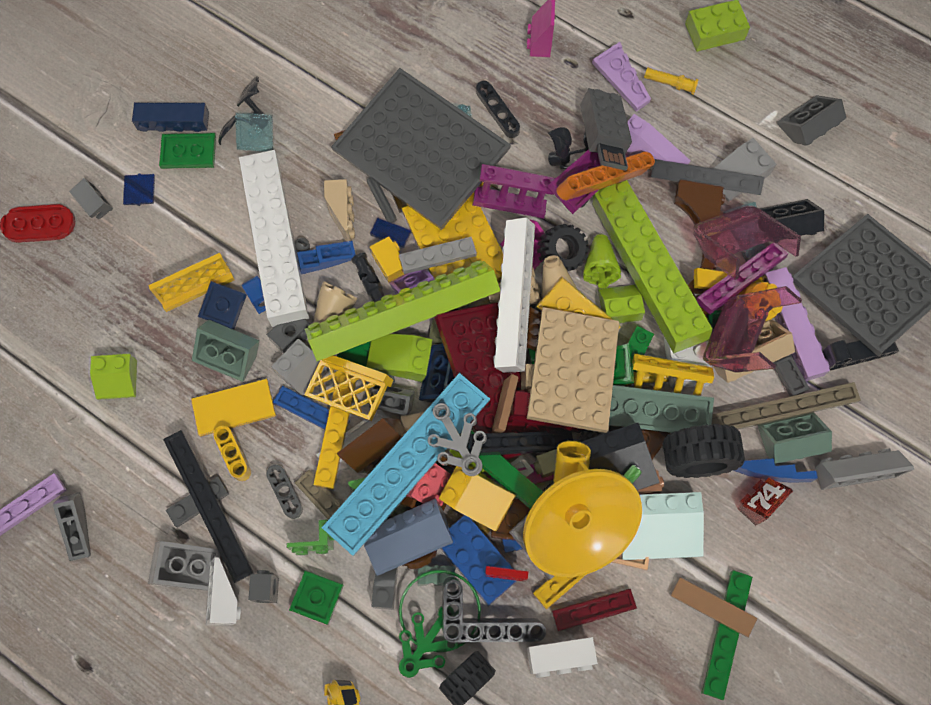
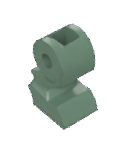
(436, 578)

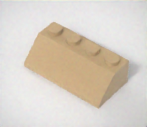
(773, 342)

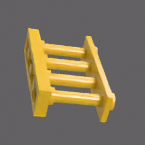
(677, 369)

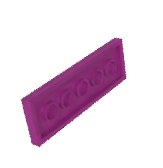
(585, 162)

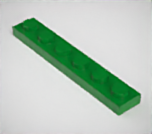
(726, 639)

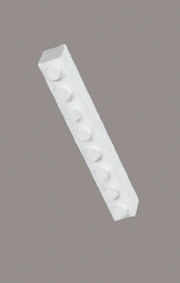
(514, 296)

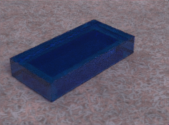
(384, 229)

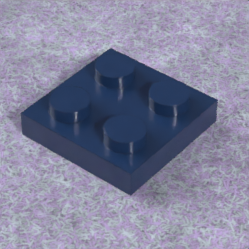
(222, 305)

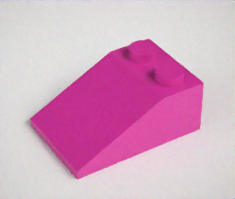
(542, 30)

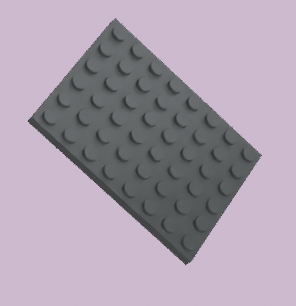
(420, 147)

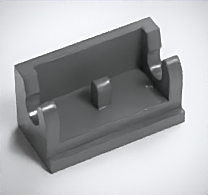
(90, 199)

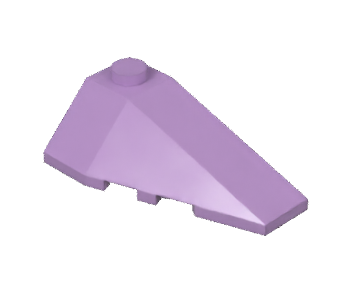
(648, 139)

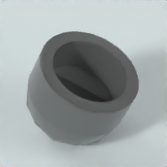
(299, 247)

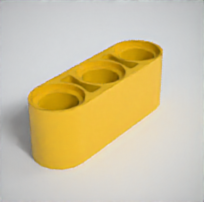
(225, 447)

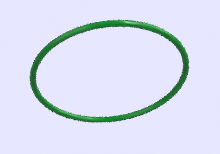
(432, 572)

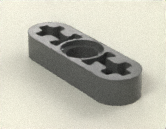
(283, 476)

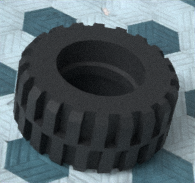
(703, 451)

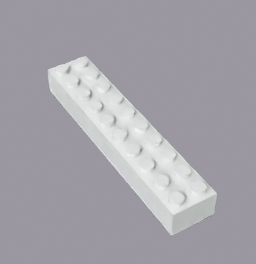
(273, 238)

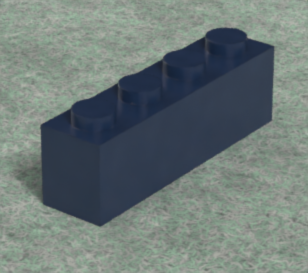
(170, 117)

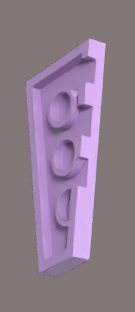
(618, 71)

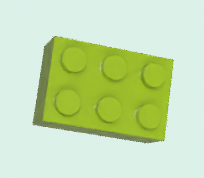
(717, 25)

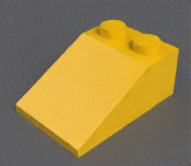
(477, 497)

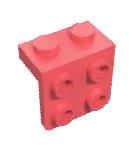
(431, 485)

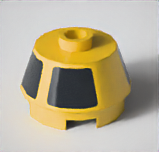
(341, 693)

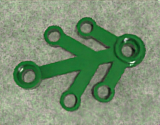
(424, 645)

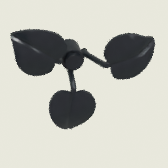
(250, 90)
(562, 141)

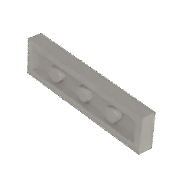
(437, 255)

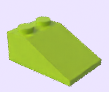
(400, 356)

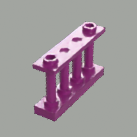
(512, 202)

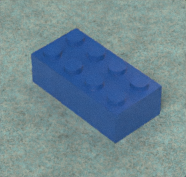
(471, 554)

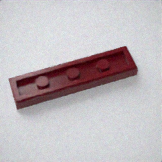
(594, 609)

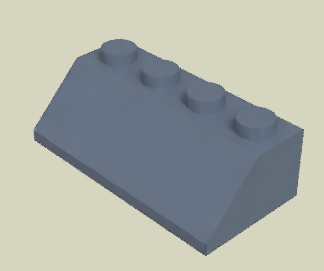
(408, 537)

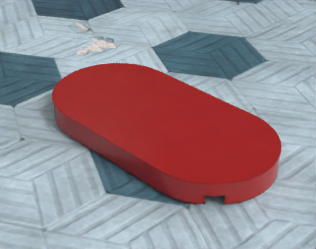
(37, 223)

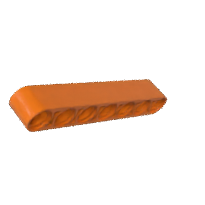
(603, 176)

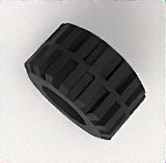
(572, 237)
(467, 679)

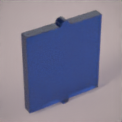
(139, 189)

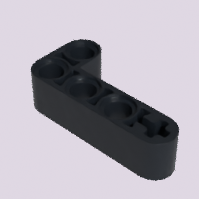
(844, 355)

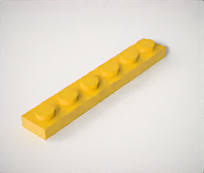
(333, 439)

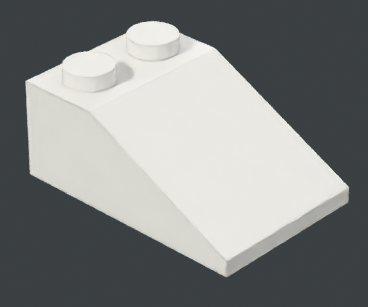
(221, 600)

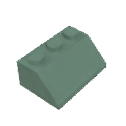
(224, 350)
(796, 438)

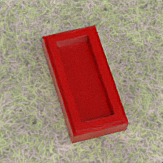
(509, 574)

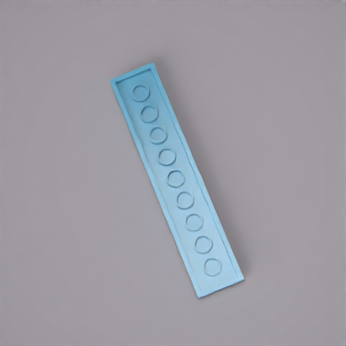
(402, 467)

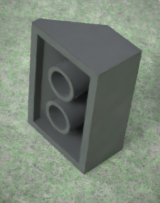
(813, 119)

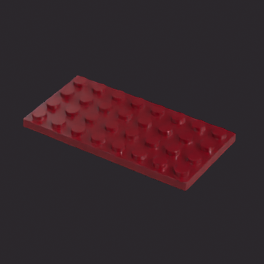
(471, 349)

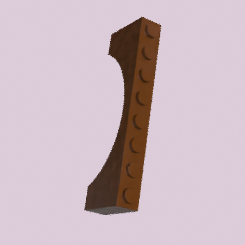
(700, 203)

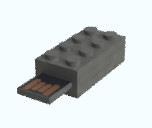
(606, 127)

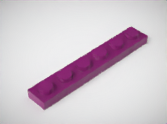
(748, 273)

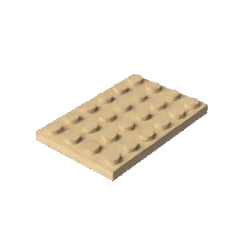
(573, 370)

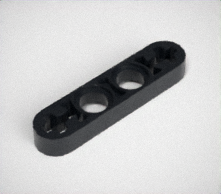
(499, 108)

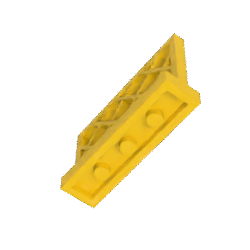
(190, 289)
(357, 372)

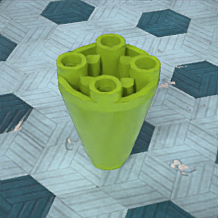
(601, 263)

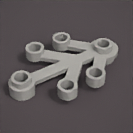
(458, 443)

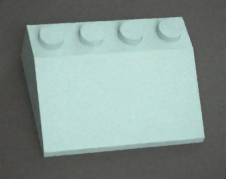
(669, 527)

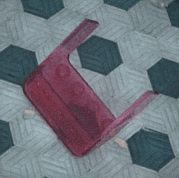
(740, 231)
(740, 327)

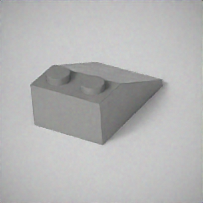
(747, 159)
(181, 565)

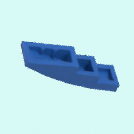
(325, 256)
(766, 468)

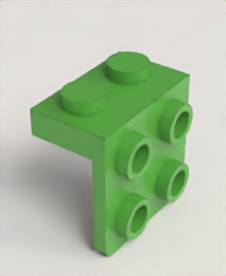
(322, 546)

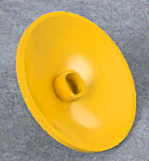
(582, 517)

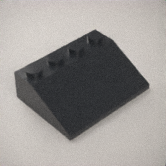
(620, 451)

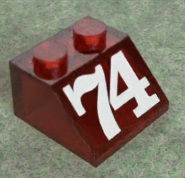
(764, 500)

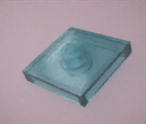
(254, 132)

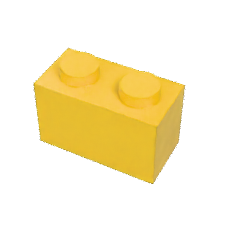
(387, 258)

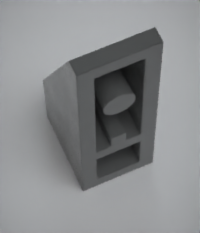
(73, 525)
(384, 590)

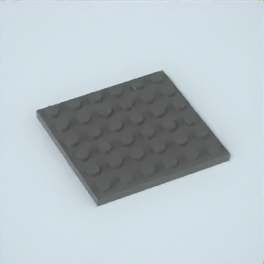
(869, 284)

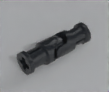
(368, 277)

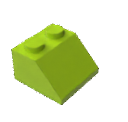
(622, 303)
(113, 376)

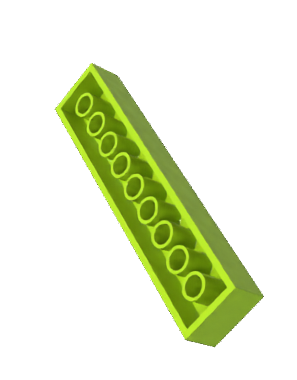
(651, 267)
(401, 310)

